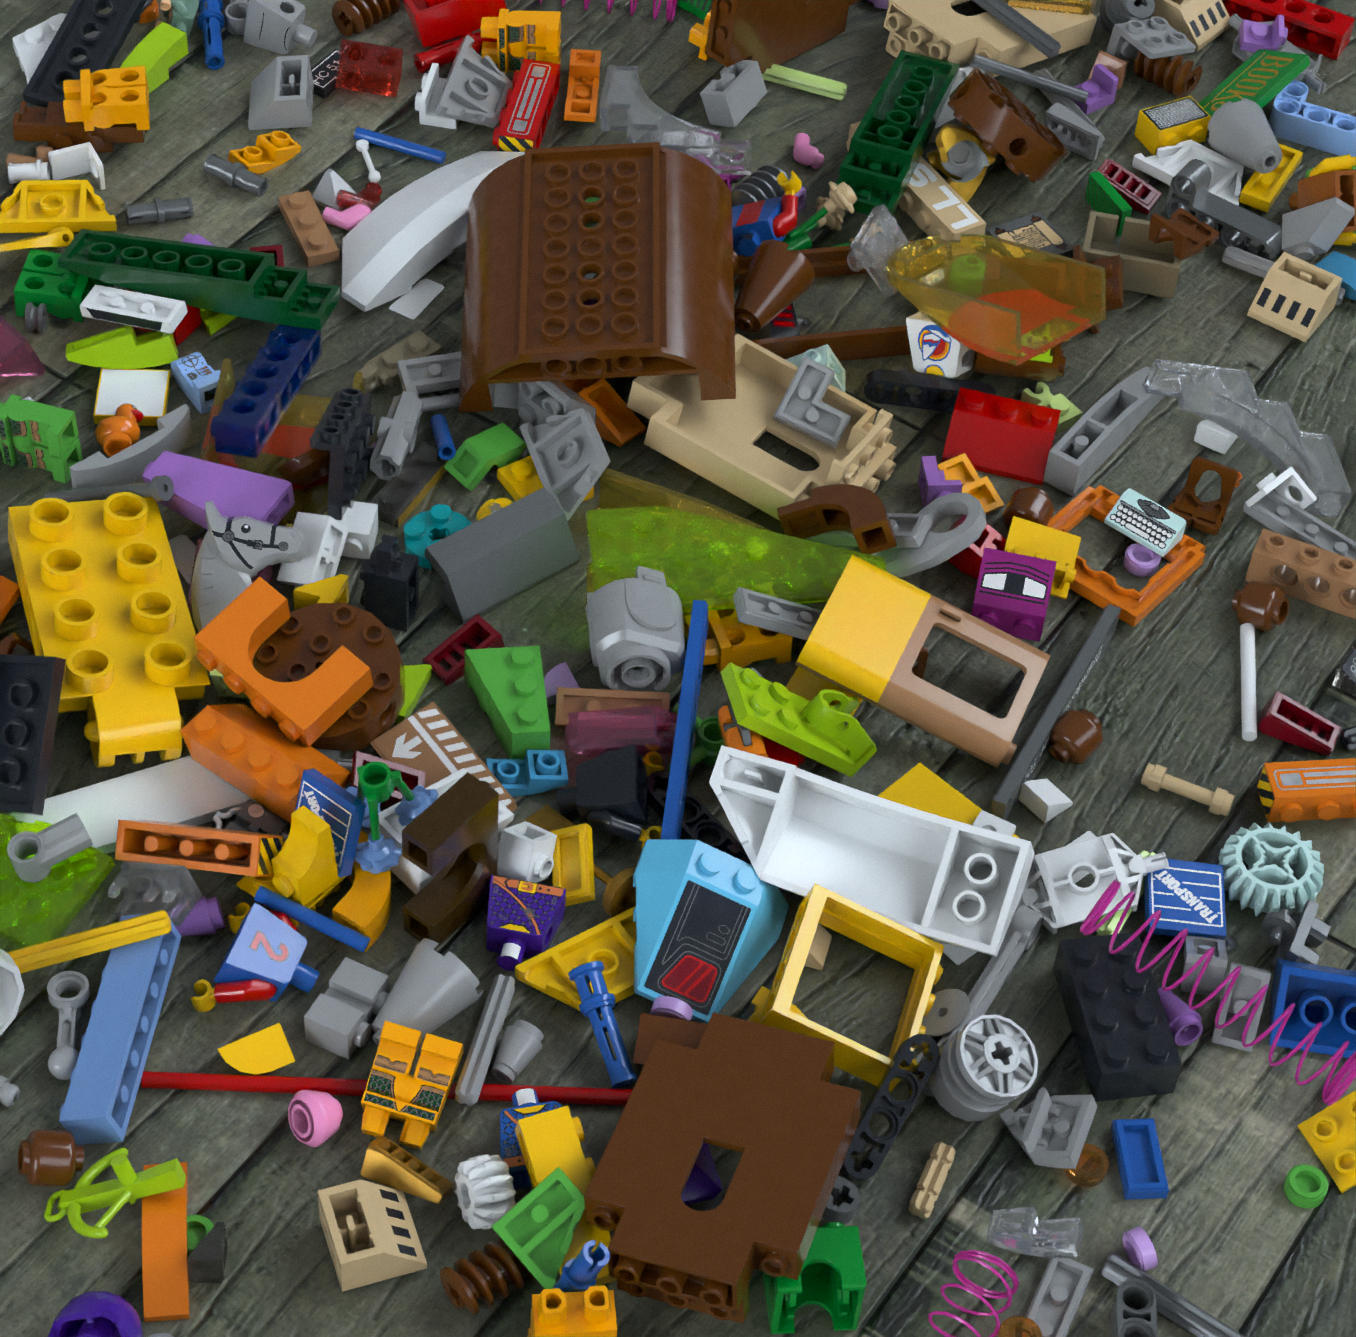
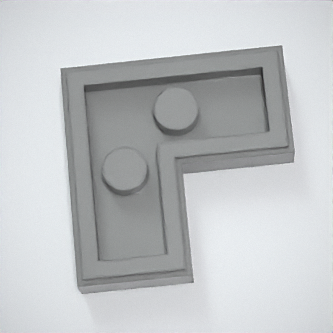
(804, 408)

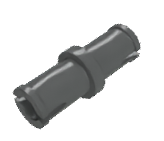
(236, 175)
(158, 210)

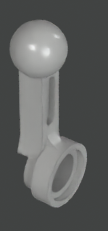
(65, 1056)

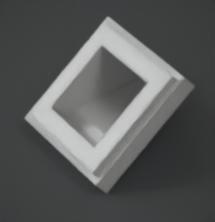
(328, 188)

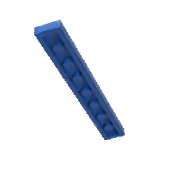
(685, 722)

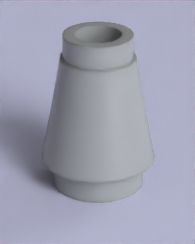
(517, 1049)

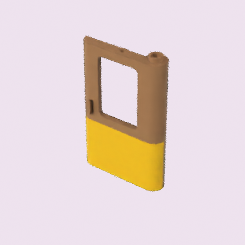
(873, 639)

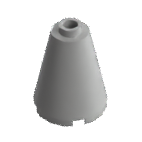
(1244, 136)
(428, 991)

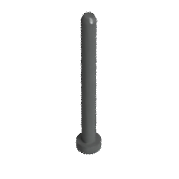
(159, 488)

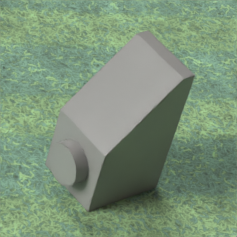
(1314, 228)

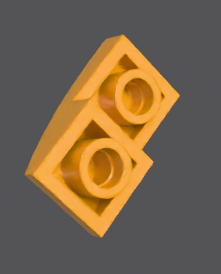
(268, 153)

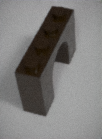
(460, 846)

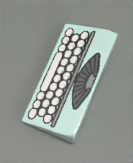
(1146, 522)

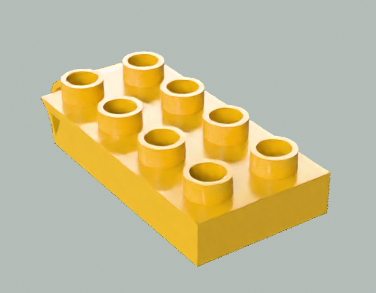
(112, 606)

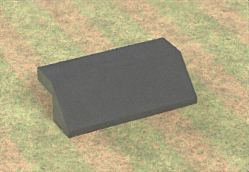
(503, 555)

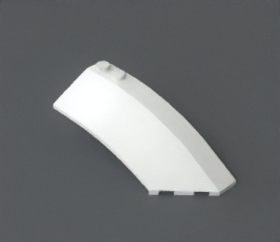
(412, 231)
(883, 855)

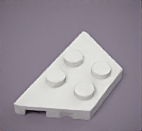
(34, 42)
(1169, 160)

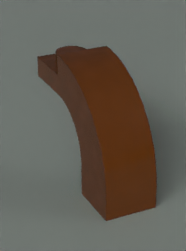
(841, 509)

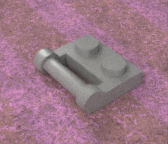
(432, 375)

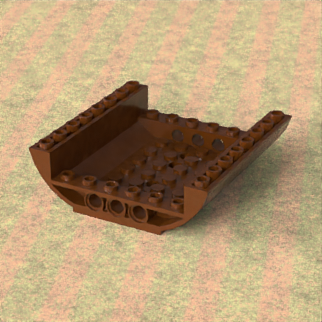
(658, 260)

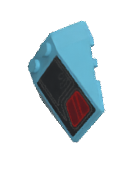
(700, 923)

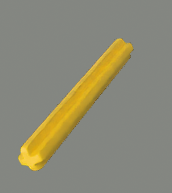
(91, 941)

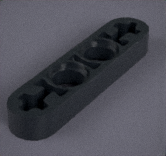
(930, 387)
(701, 824)
(894, 1110)

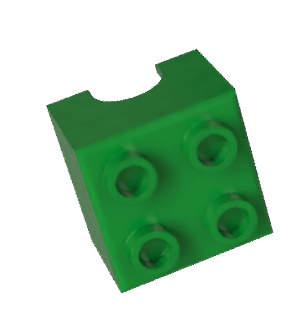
(829, 1278)

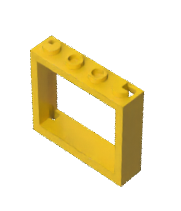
(876, 933)

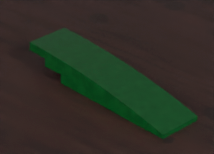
(896, 130)
(204, 277)

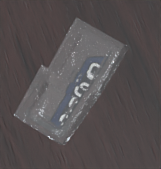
(1023, 1233)

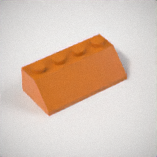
(255, 755)

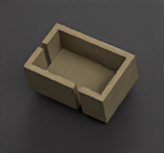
(1146, 265)

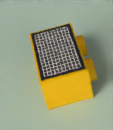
(1172, 124)

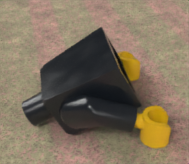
(614, 793)

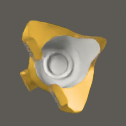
(961, 158)

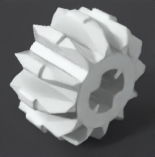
(484, 1190)

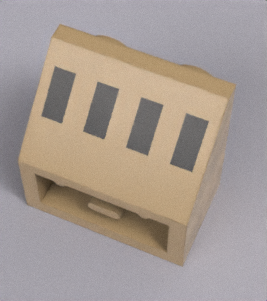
(1196, 19)
(1295, 297)
(369, 1233)

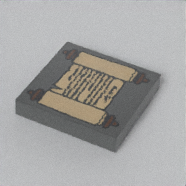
(1034, 232)

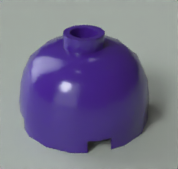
(97, 1316)

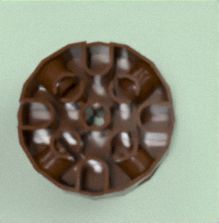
(1006, 126)
(311, 639)

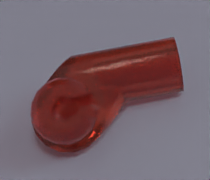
(369, 196)

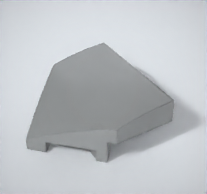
(1052, 1128)

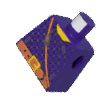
(522, 919)

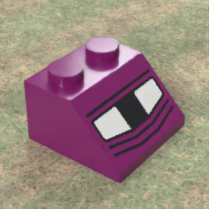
(1013, 592)

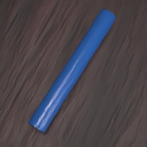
(400, 145)
(312, 919)

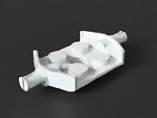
(1106, 857)

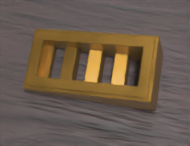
(399, 1169)

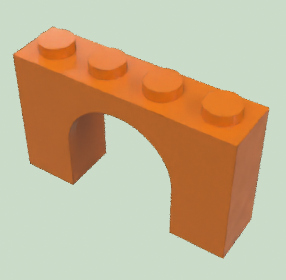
(301, 706)

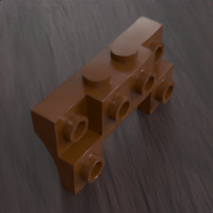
(49, 125)

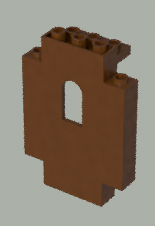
(772, 29)
(739, 1091)

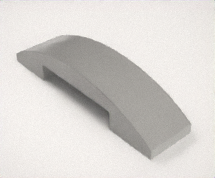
(131, 462)

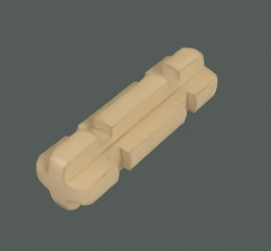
(931, 1180)

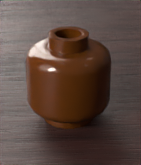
(1029, 504)
(1261, 605)
(1075, 736)
(50, 1157)

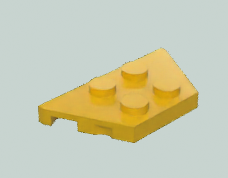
(46, 204)
(606, 942)

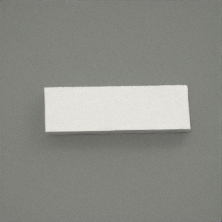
(167, 792)

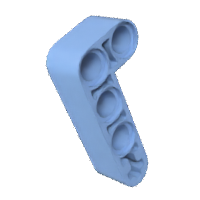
(1311, 124)

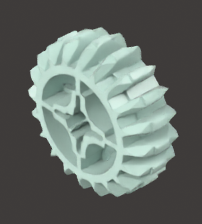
(1271, 861)

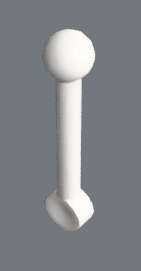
(363, 146)

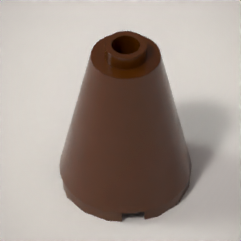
(771, 285)

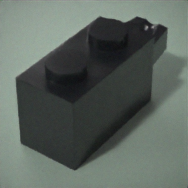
(391, 584)

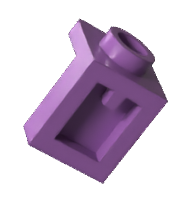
(1262, 36)
(1101, 89)
(933, 482)

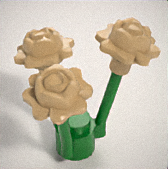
(829, 213)

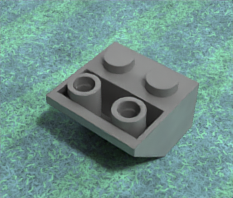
(282, 95)
(547, 399)

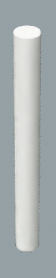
(1248, 682)

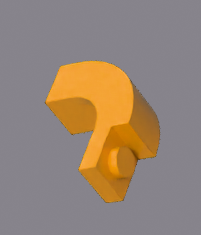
(367, 903)

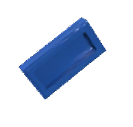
(1139, 1159)

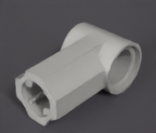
(49, 847)

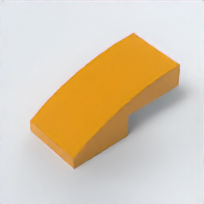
(981, 488)

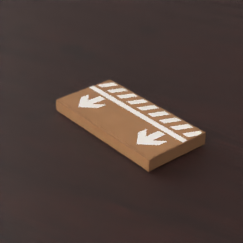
(436, 747)

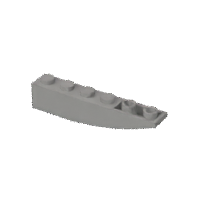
(1099, 433)

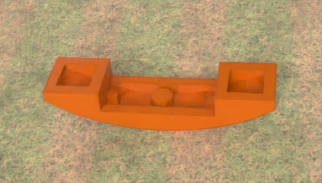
(583, 85)
(165, 1254)

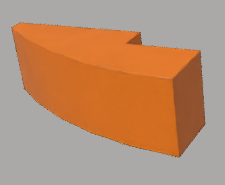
(613, 418)

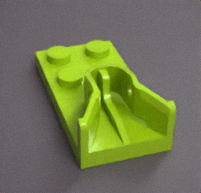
(800, 724)

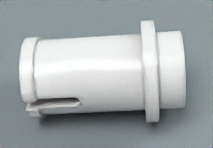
(29, 171)

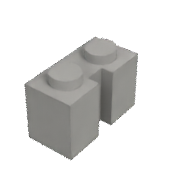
(734, 94)
(346, 1011)

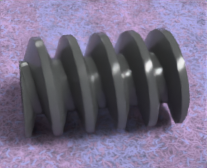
(1122, 11)
(759, 186)

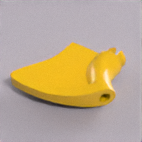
(56, 238)

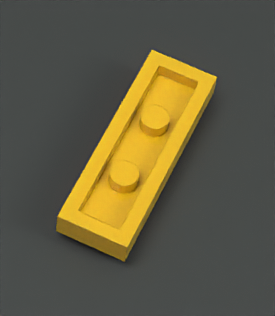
(1264, 188)

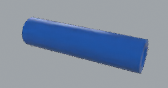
(442, 437)

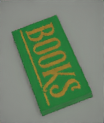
(1257, 79)

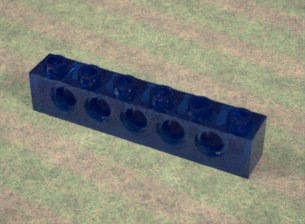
(266, 390)

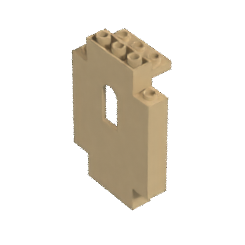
(943, 34)
(719, 435)

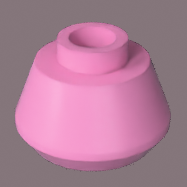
(314, 1116)

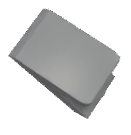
(1193, 950)
(1245, 987)

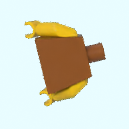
(1328, 180)

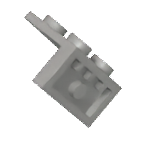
(1150, 36)

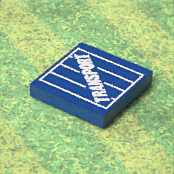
(336, 808)
(1188, 898)

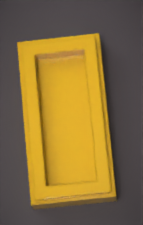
(574, 863)

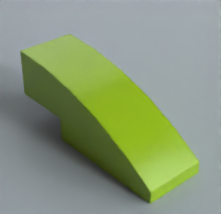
(158, 52)
(123, 349)

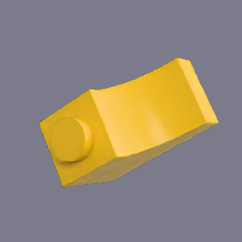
(307, 859)

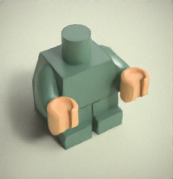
(180, 14)

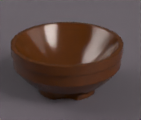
(306, 467)

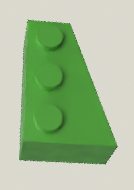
(512, 695)

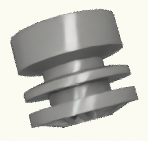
(983, 1068)

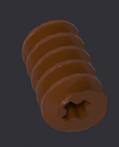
(357, 15)
(1169, 73)
(483, 1274)

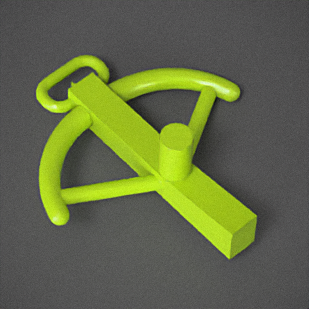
(112, 1193)

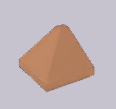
(1113, 64)

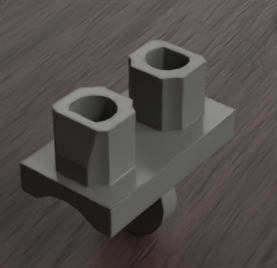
(1292, 932)

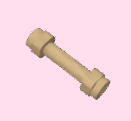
(1156, 778)

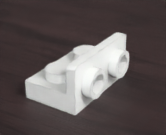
(427, 99)

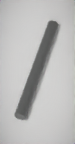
(1029, 78)

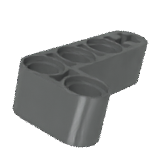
(1235, 224)

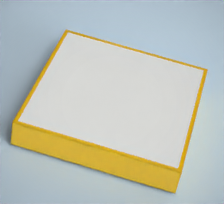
(140, 387)

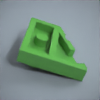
(543, 1226)

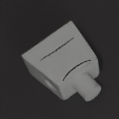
(277, 25)

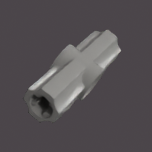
(396, 435)

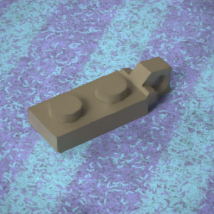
(383, 367)

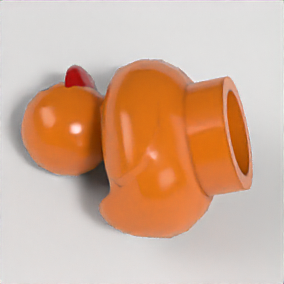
(119, 430)

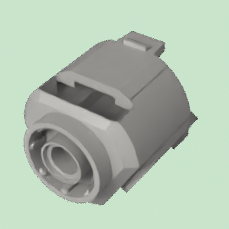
(636, 632)

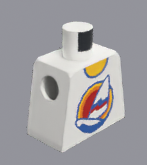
(935, 350)

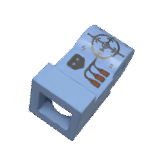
(195, 378)

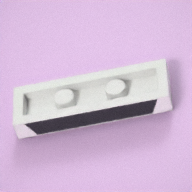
(133, 308)

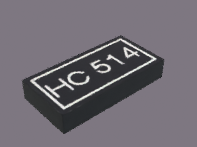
(325, 74)

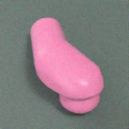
(805, 153)
(346, 219)

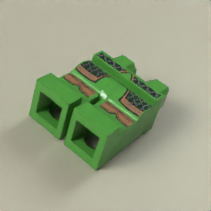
(39, 437)

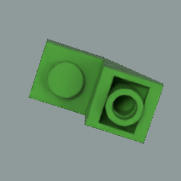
(479, 453)

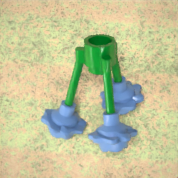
(374, 787)

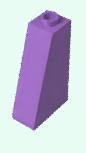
(231, 489)

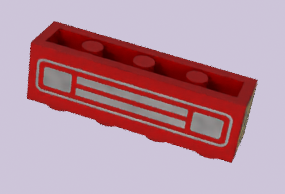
(528, 106)

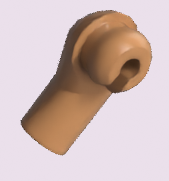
(42, 153)

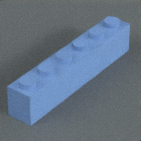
(118, 1039)

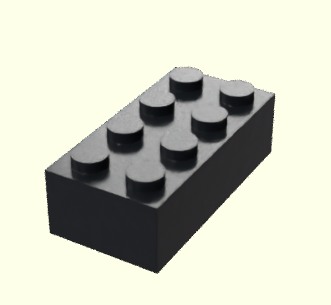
(1116, 1018)

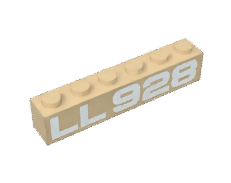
(935, 203)

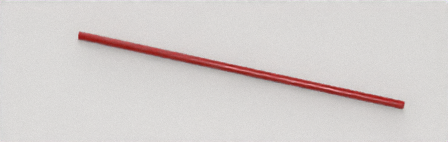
(356, 1087)

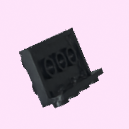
(346, 434)
(27, 729)

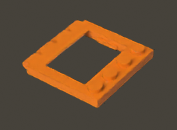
(1102, 587)

